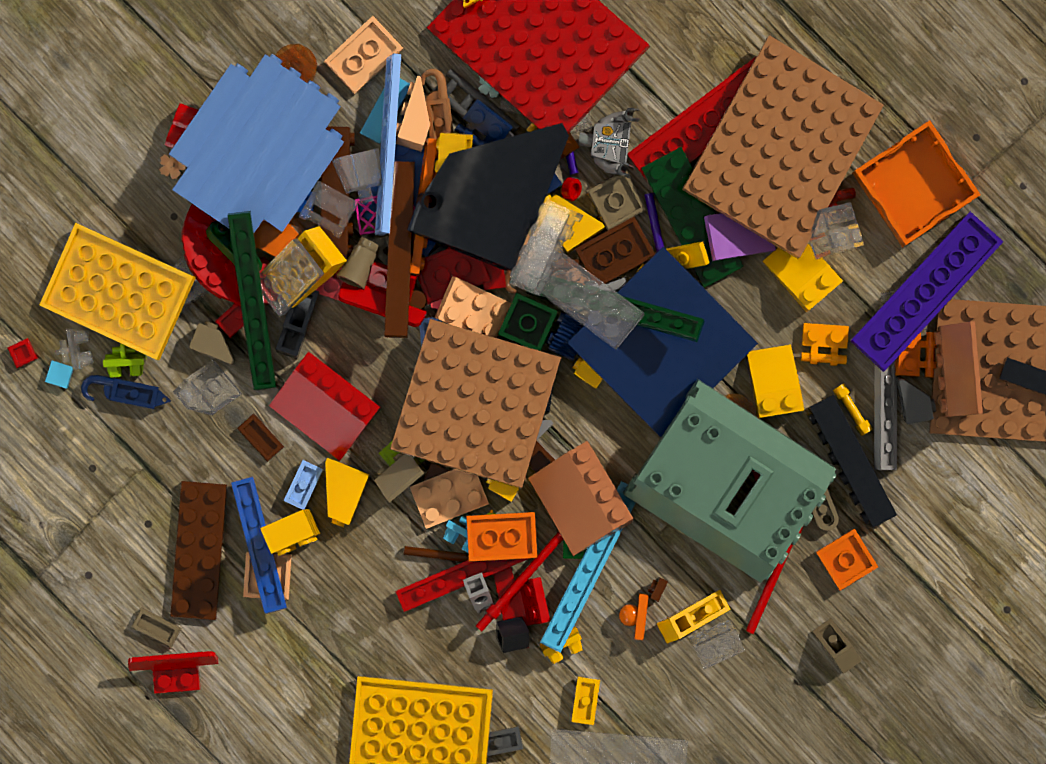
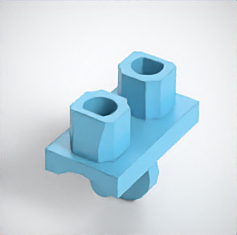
(453, 531)

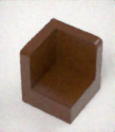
(540, 458)

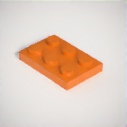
(501, 536)

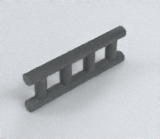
(473, 94)

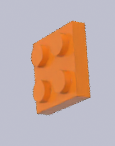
(847, 559)

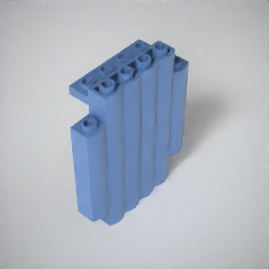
(257, 144)

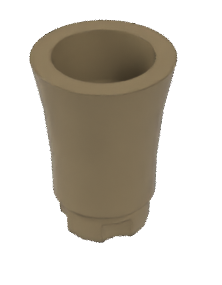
(359, 264)

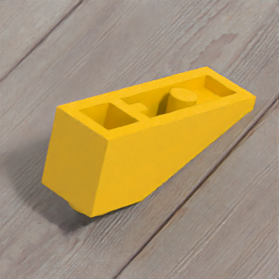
(693, 616)

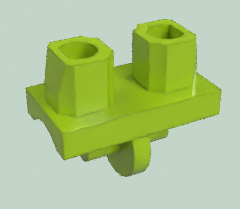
(124, 357)

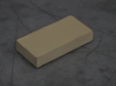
(156, 627)

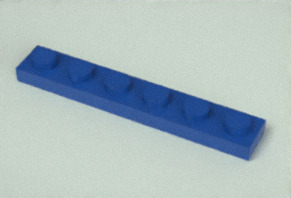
(261, 557)

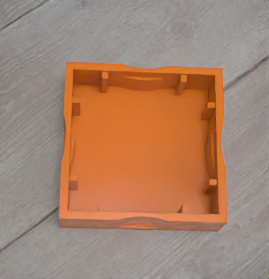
(916, 184)

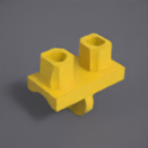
(573, 643)

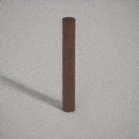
(436, 554)

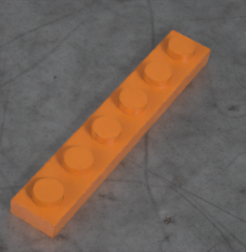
(426, 177)

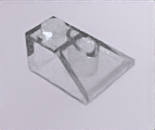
(207, 390)

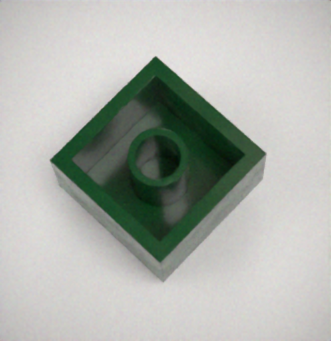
(527, 322)

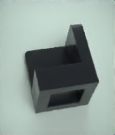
(512, 634)

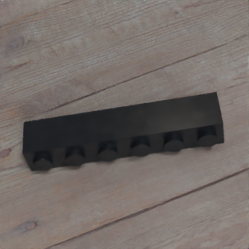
(852, 462)

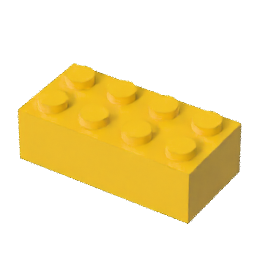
(292, 530)

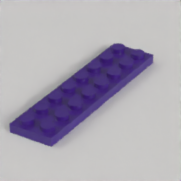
(926, 291)

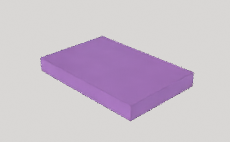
(732, 240)

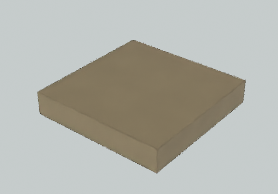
(615, 200)

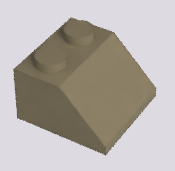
(399, 476)

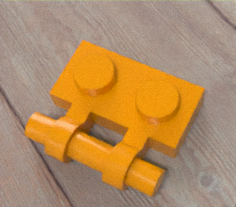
(824, 336)

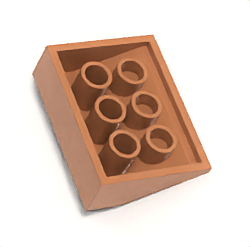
(958, 369)
(580, 498)

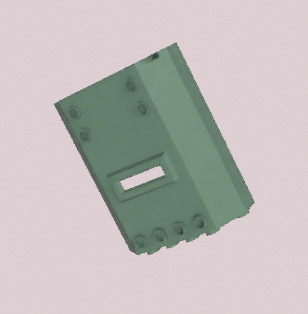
(705, 463)

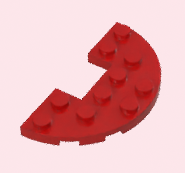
(206, 261)

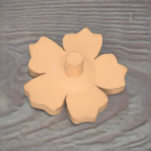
(171, 167)

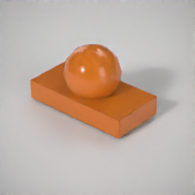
(635, 615)

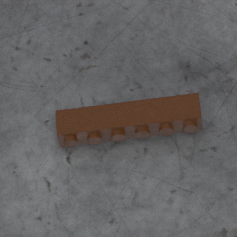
(332, 180)

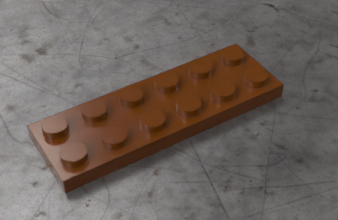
(198, 550)

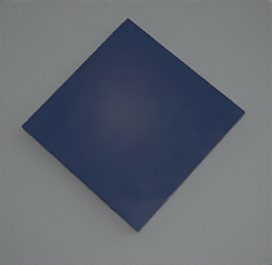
(656, 368)

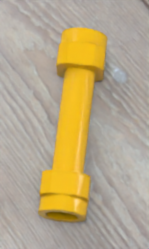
(842, 392)

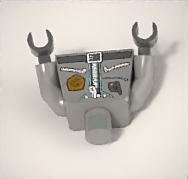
(611, 142)

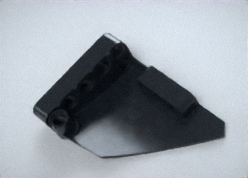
(490, 195)

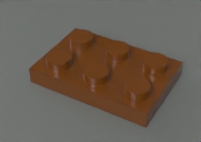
(616, 251)

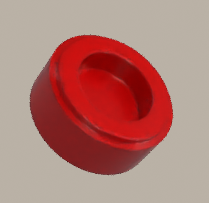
(571, 189)

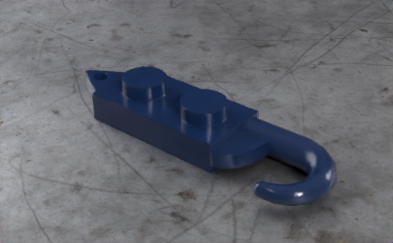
(126, 391)

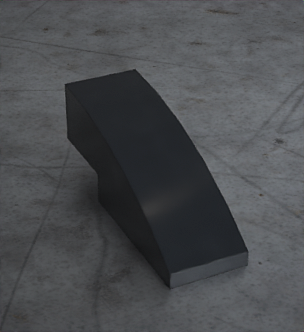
(296, 327)

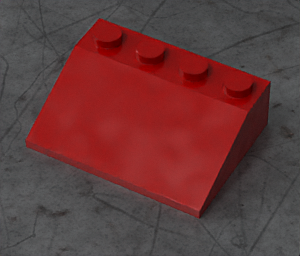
(324, 406)

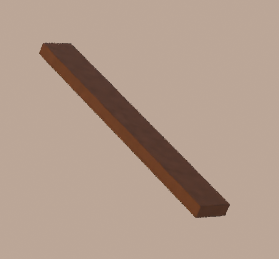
(399, 251)

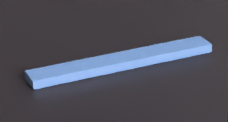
(388, 140)

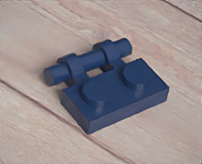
(486, 122)

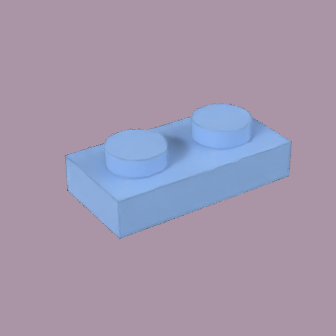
(303, 485)

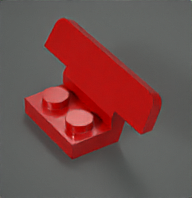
(374, 295)
(527, 602)
(174, 671)

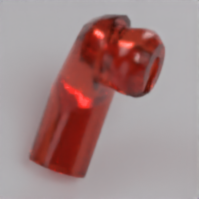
(843, 194)

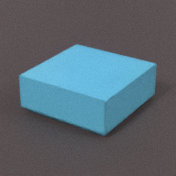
(59, 374)

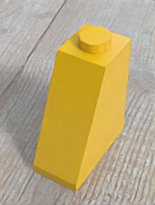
(583, 230)
(344, 491)

